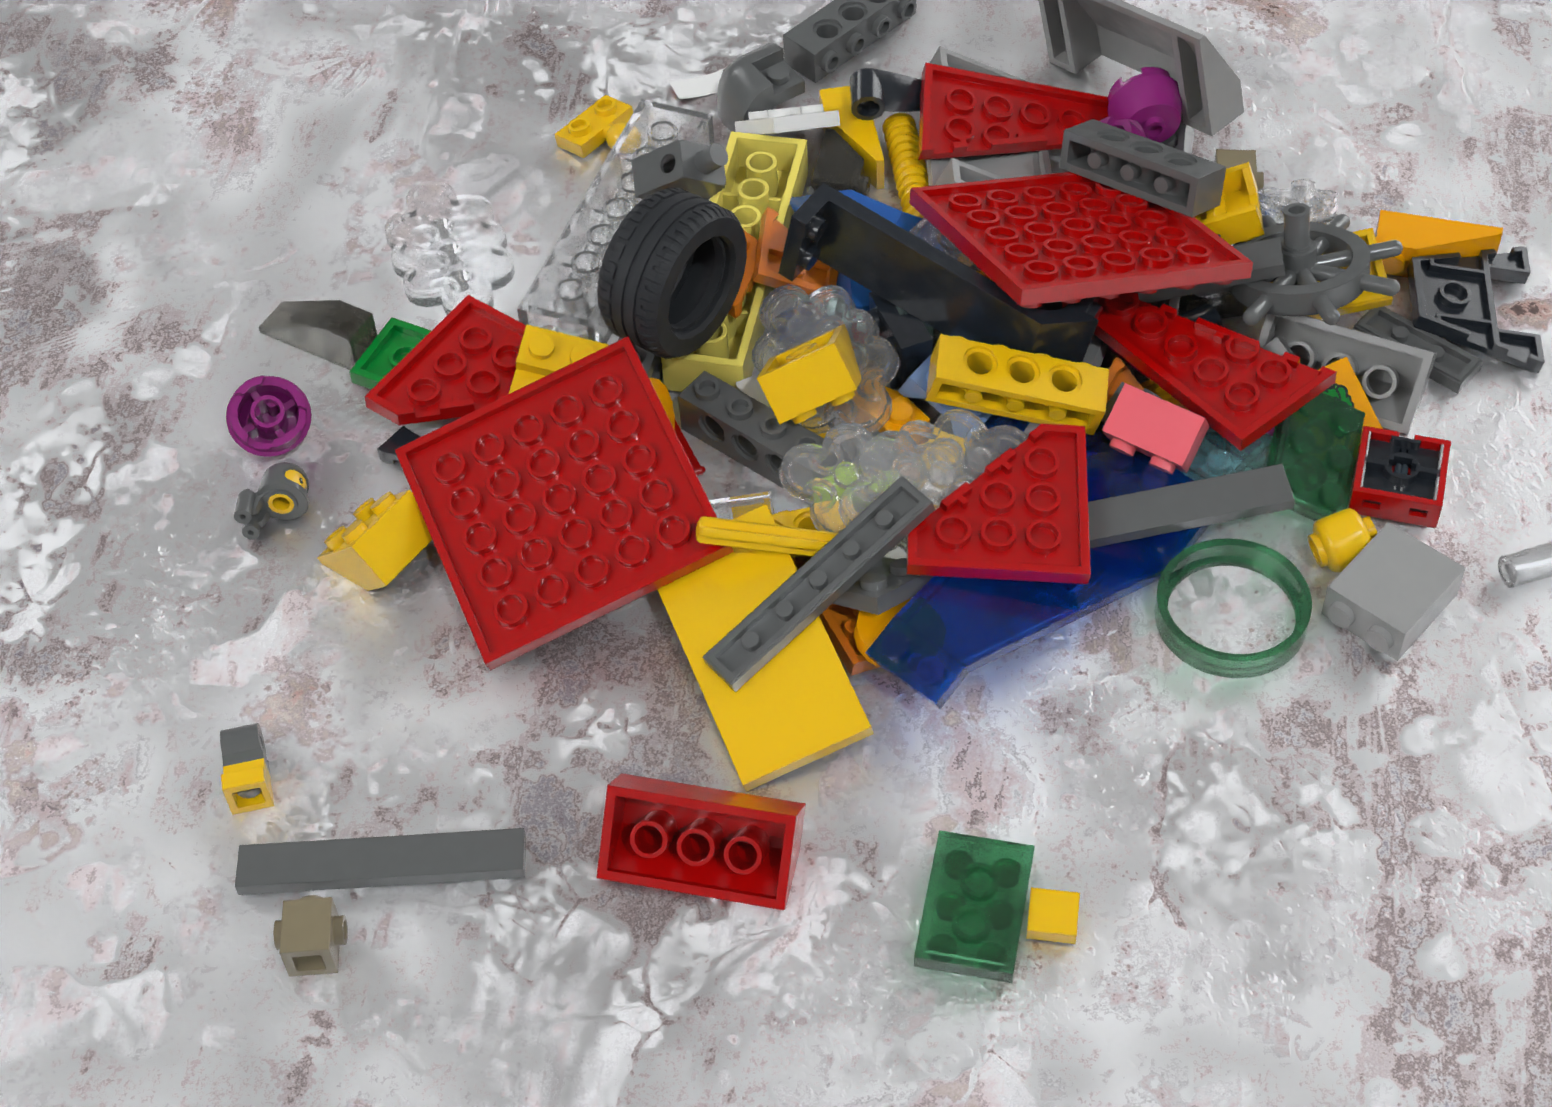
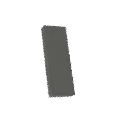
(1452, 365)

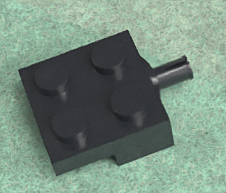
(905, 334)

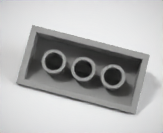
(1388, 370)

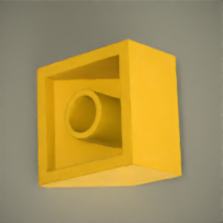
(811, 376)

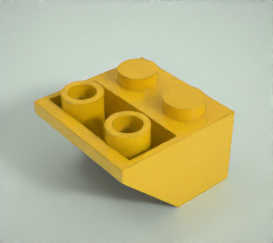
(378, 542)

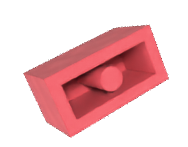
(1155, 429)

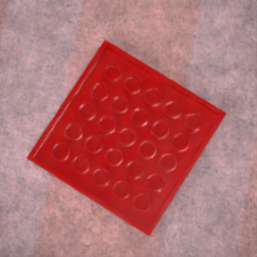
(1075, 238)
(559, 502)

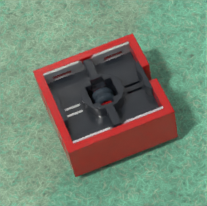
(1400, 477)

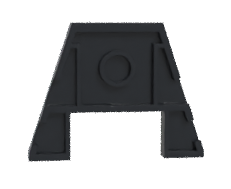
(1457, 303)

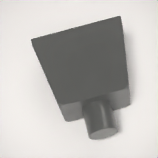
(681, 165)

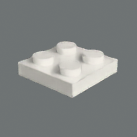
(788, 120)

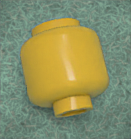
(1340, 538)

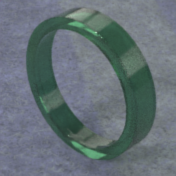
(1244, 555)

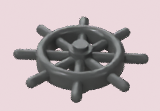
(1299, 290)

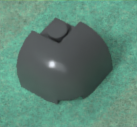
(756, 84)

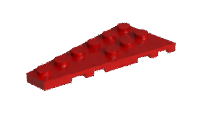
(993, 114)
(1210, 367)

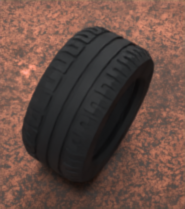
(672, 272)

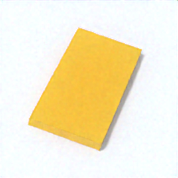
(795, 703)

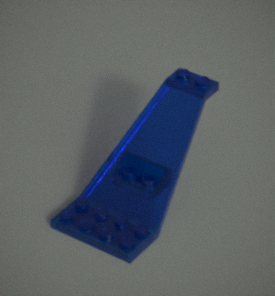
(973, 621)

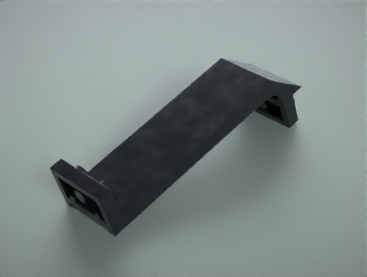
(928, 280)

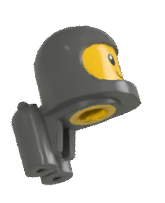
(279, 496)

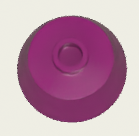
(1149, 100)
(268, 416)

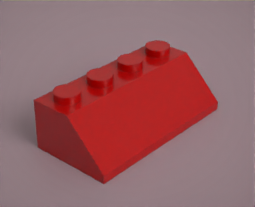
(700, 840)

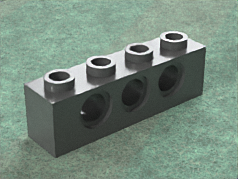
(841, 33)
(1142, 167)
(739, 425)

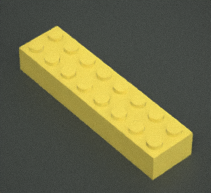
(759, 175)

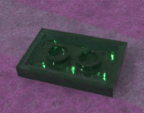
(1319, 454)
(974, 906)

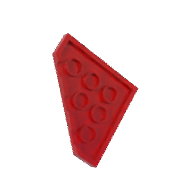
(453, 368)
(1016, 518)

